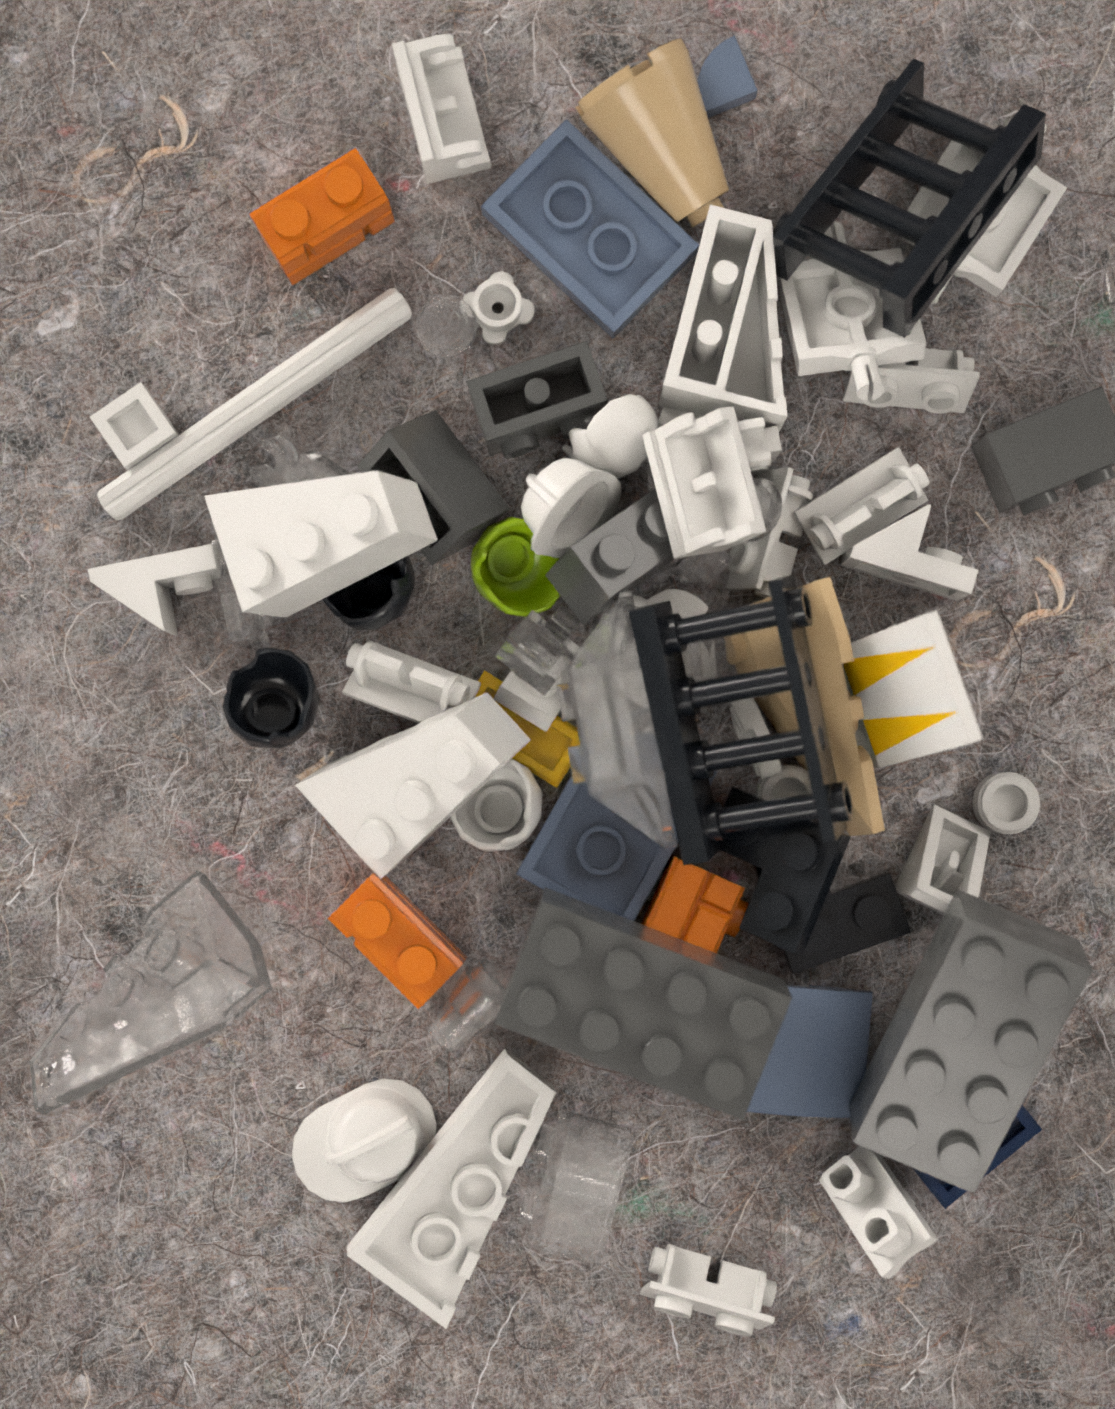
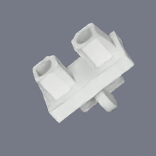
(877, 1210)

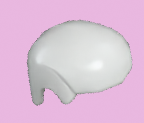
(614, 436)
(502, 810)

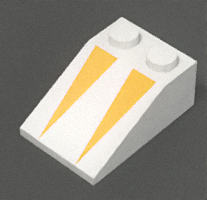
(909, 693)

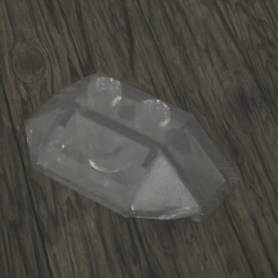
(615, 727)

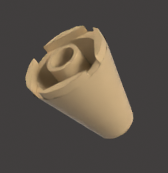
(660, 131)

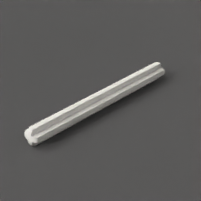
(254, 404)

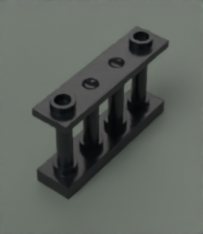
(938, 241)
(692, 761)

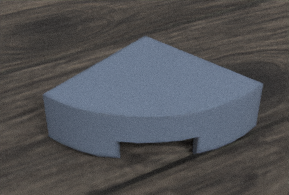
(725, 79)

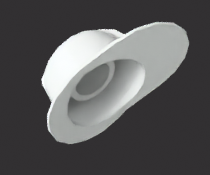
(567, 504)
(363, 1140)

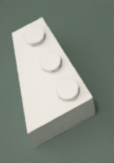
(728, 327)
(316, 536)
(413, 781)

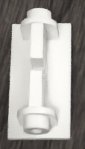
(936, 383)
(862, 505)
(768, 558)
(404, 683)
(732, 1300)

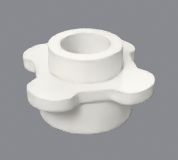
(501, 290)

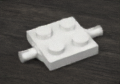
(1010, 233)
(839, 322)

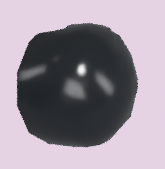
(375, 598)
(271, 699)

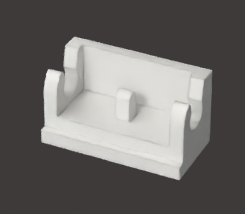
(441, 107)
(704, 483)

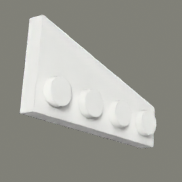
(440, 1211)

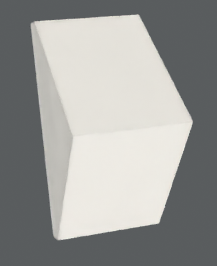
(943, 859)

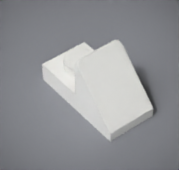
(895, 557)
(146, 581)

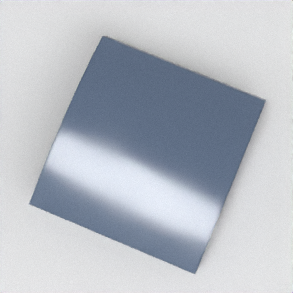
(816, 1054)

